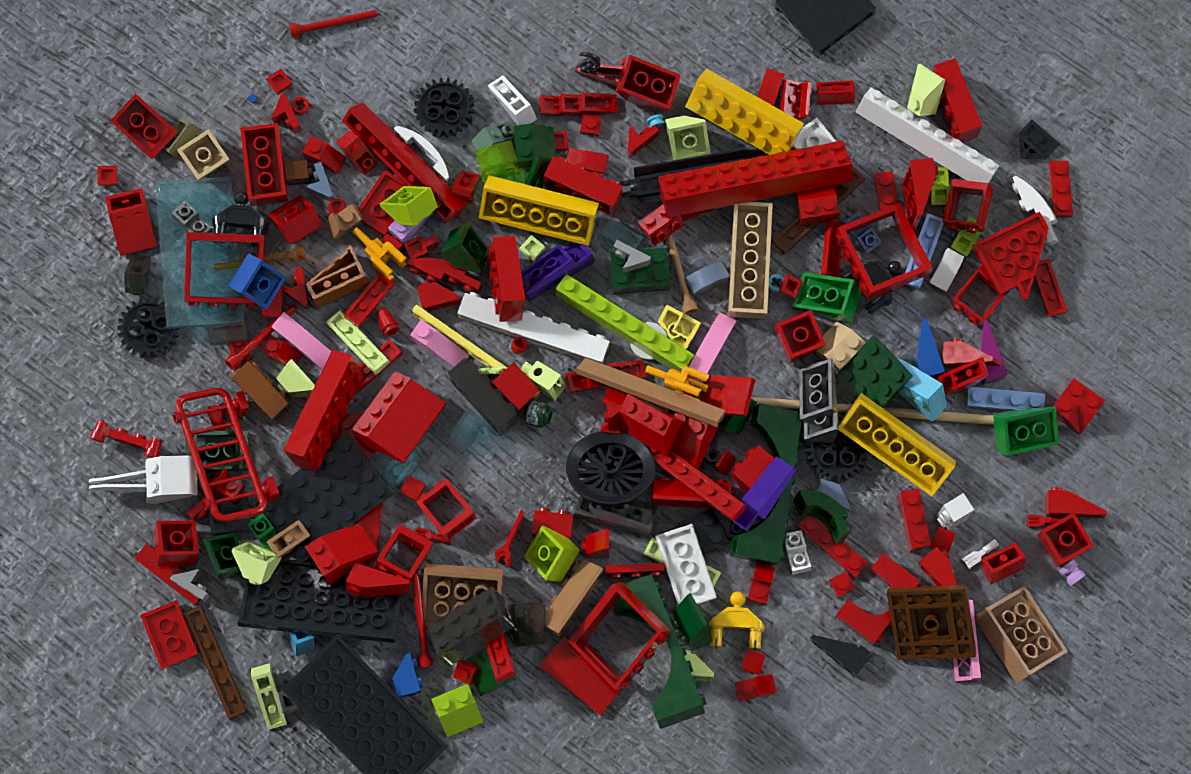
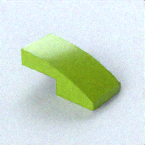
(941, 188)
(965, 240)

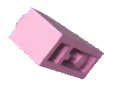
(437, 344)

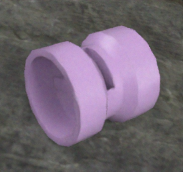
(1072, 572)

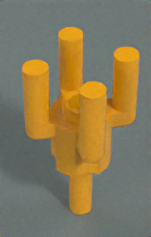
(381, 253)
(680, 381)

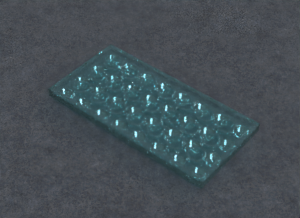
(209, 198)

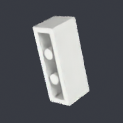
(954, 512)

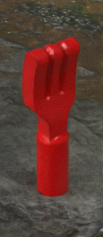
(1039, 520)
(427, 534)

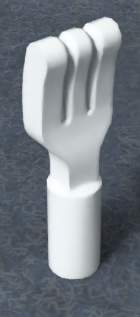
(975, 557)

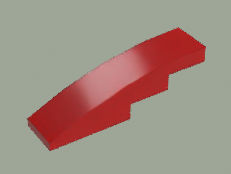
(578, 104)
(579, 383)

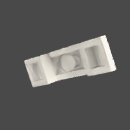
(409, 137)

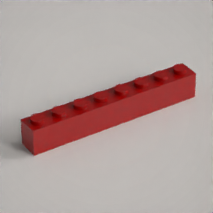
(402, 159)

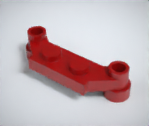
(151, 448)

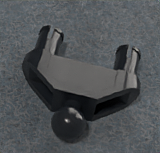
(239, 217)
(877, 275)

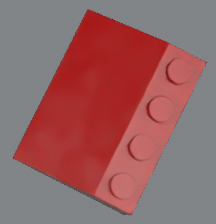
(917, 187)
(398, 418)

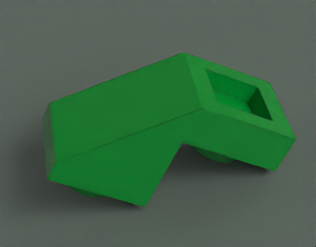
(262, 530)

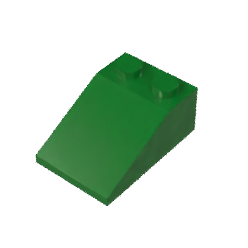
(828, 297)
(1025, 430)

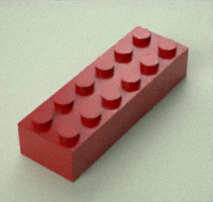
(324, 411)

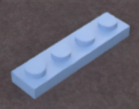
(928, 239)
(1003, 399)

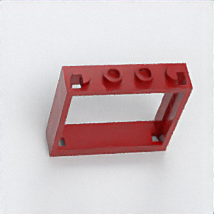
(217, 237)
(910, 239)
(579, 638)

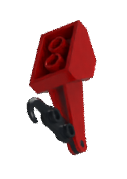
(638, 82)

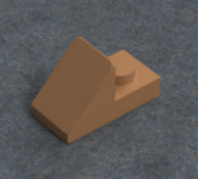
(343, 222)
(288, 539)

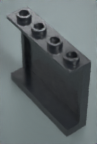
(825, 21)

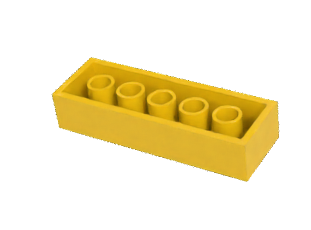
(743, 114)
(538, 210)
(896, 444)

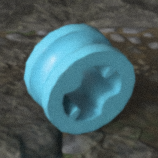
(656, 120)
(776, 277)

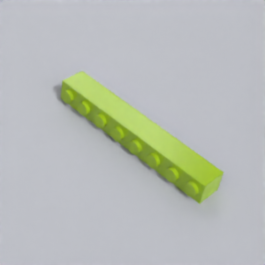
(623, 324)

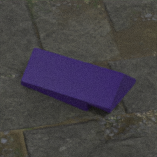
(553, 266)
(765, 492)

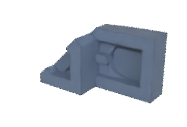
(835, 491)

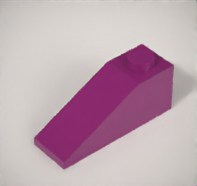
(989, 346)

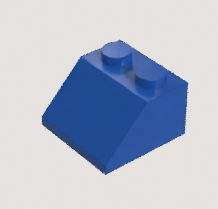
(257, 281)

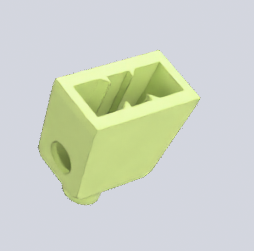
(545, 379)

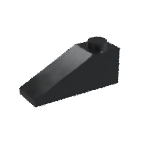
(845, 654)

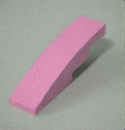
(302, 340)
(712, 344)

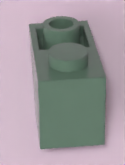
(493, 135)

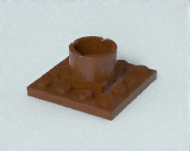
(931, 622)

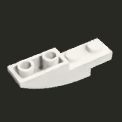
(1034, 202)

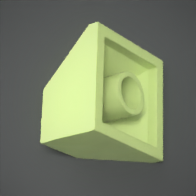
(925, 92)
(687, 137)
(294, 381)
(255, 562)
(700, 670)

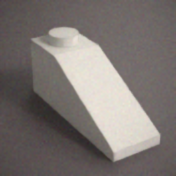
(512, 101)

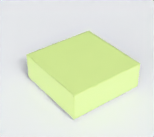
(532, 248)

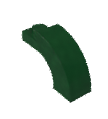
(824, 508)

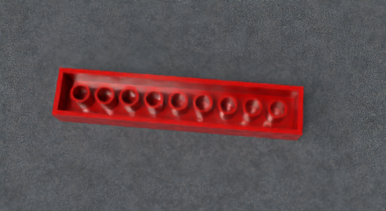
(755, 178)

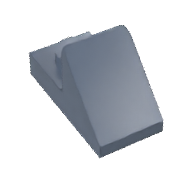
(322, 187)

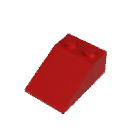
(143, 126)
(817, 205)
(693, 439)
(339, 551)

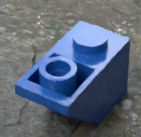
(405, 679)

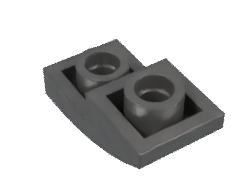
(190, 219)

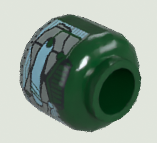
(537, 414)

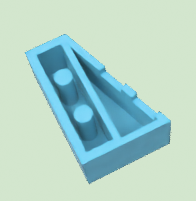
(923, 392)

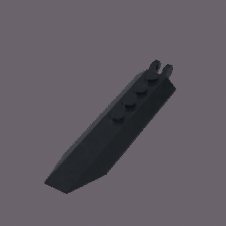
(647, 176)

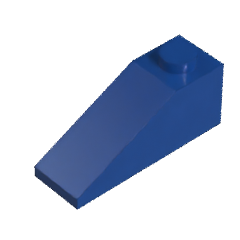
(927, 355)

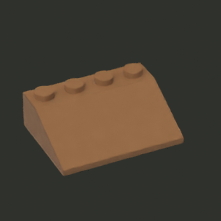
(452, 586)
(1020, 634)

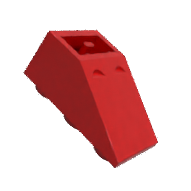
(131, 221)

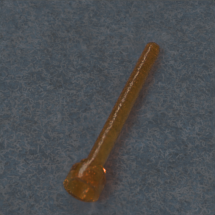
(296, 253)

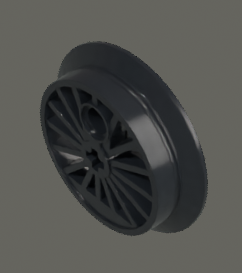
(611, 469)

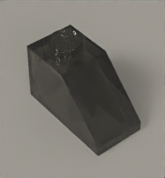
(137, 274)

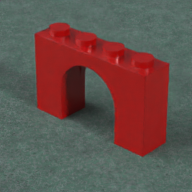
(871, 626)

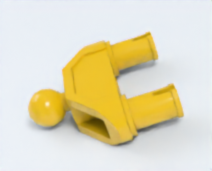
(736, 618)

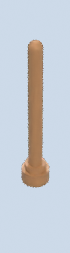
(689, 305)

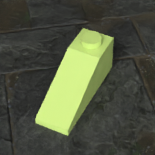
(266, 692)

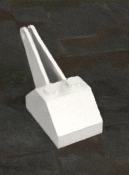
(166, 479)

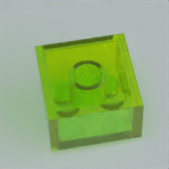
(497, 160)

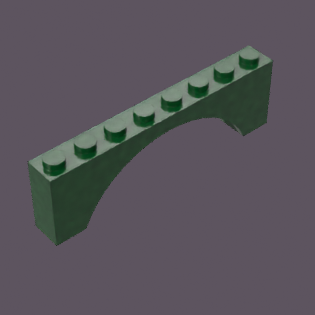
(765, 540)
(680, 695)

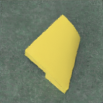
(678, 326)

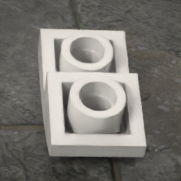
(946, 269)
(797, 553)

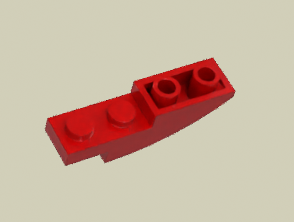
(437, 270)

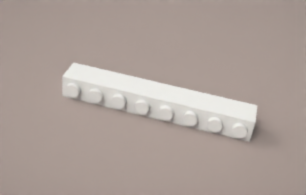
(926, 137)
(535, 329)

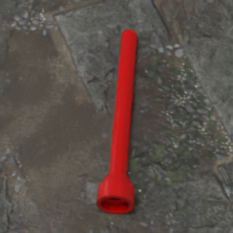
(298, 29)
(234, 362)
(425, 658)

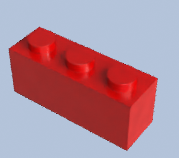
(914, 520)

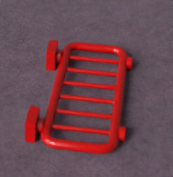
(238, 404)

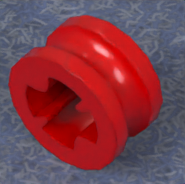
(295, 108)

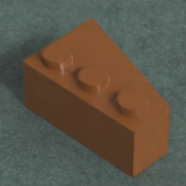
(338, 279)
(259, 389)

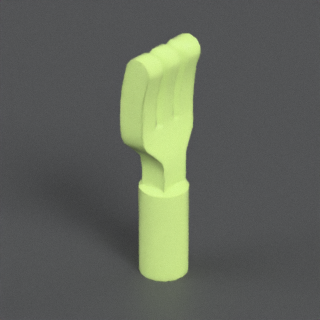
(488, 371)

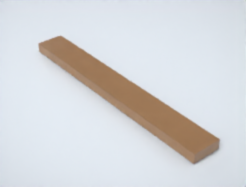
(651, 392)

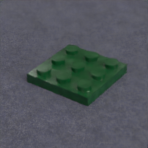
(874, 373)

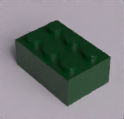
(645, 279)

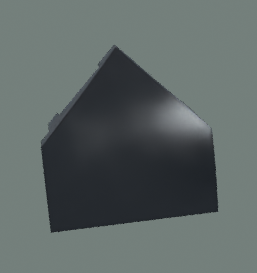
(1036, 142)

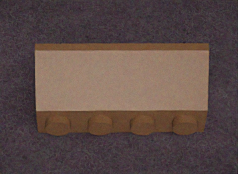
(572, 596)

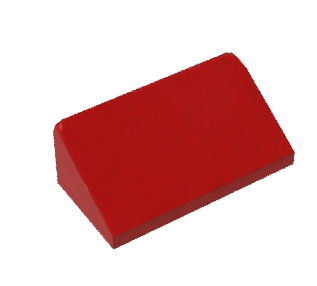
(835, 92)

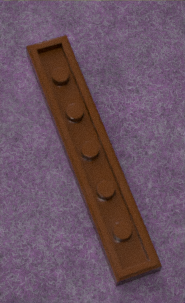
(796, 232)
(215, 663)

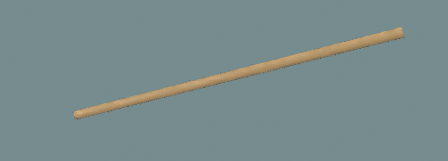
(896, 412)

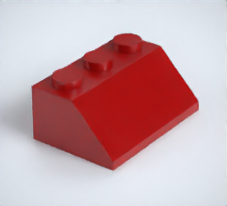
(649, 423)

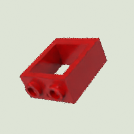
(967, 187)
(960, 307)
(458, 522)
(410, 539)

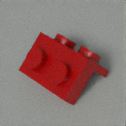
(796, 98)
(658, 226)

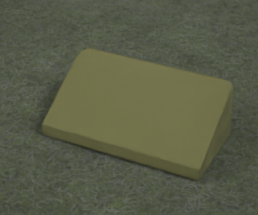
(186, 133)

